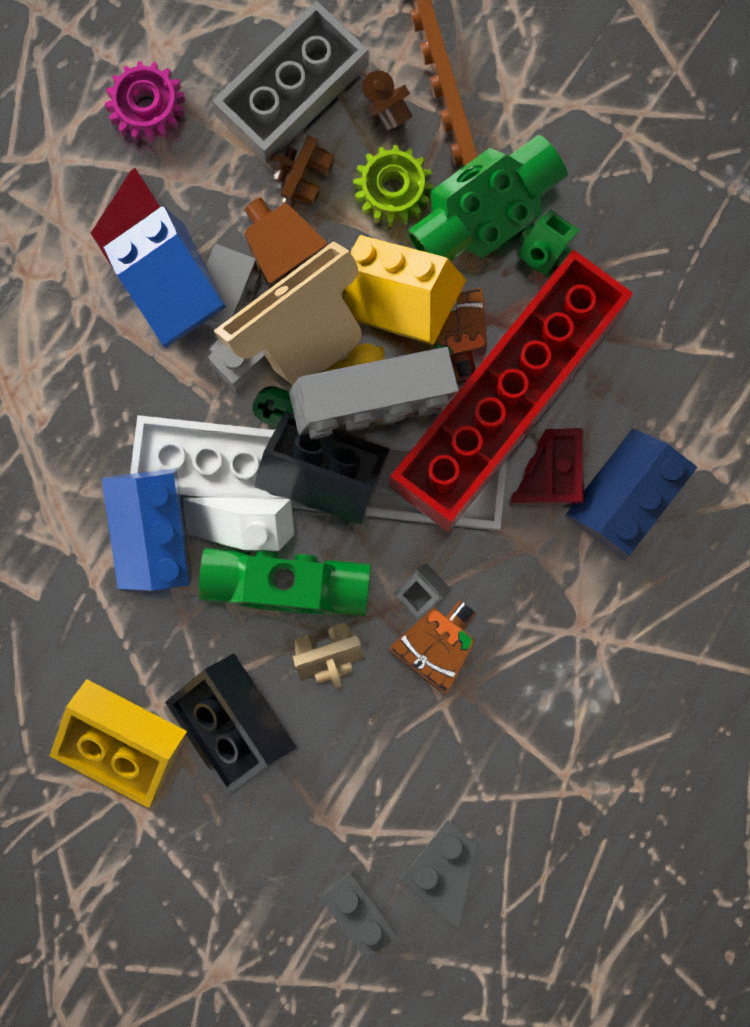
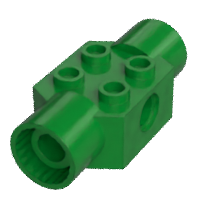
(488, 200)
(252, 581)

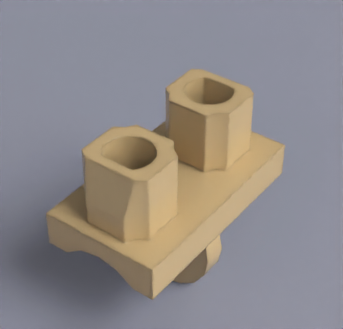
(329, 660)

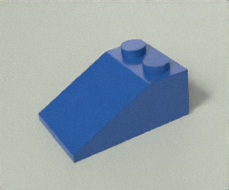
(165, 275)

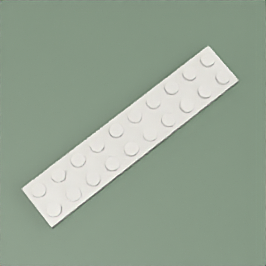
(227, 458)

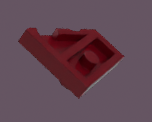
(127, 208)
(554, 471)

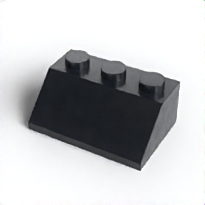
(323, 473)
(230, 724)

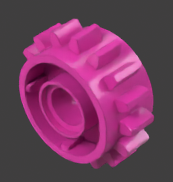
(140, 83)

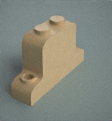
(301, 319)

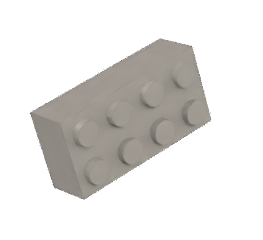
(291, 82)
(373, 392)

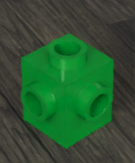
(547, 242)

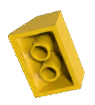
(402, 289)
(117, 743)

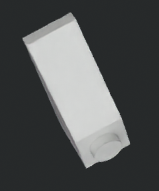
(240, 521)

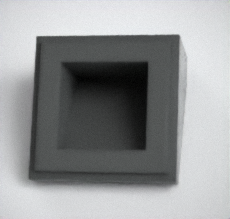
(422, 591)

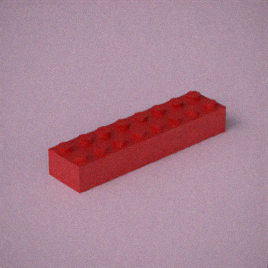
(510, 390)

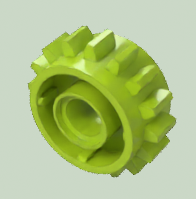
(393, 205)

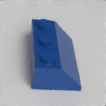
(147, 530)

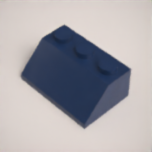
(631, 492)

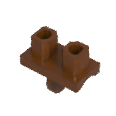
(386, 100)
(296, 187)

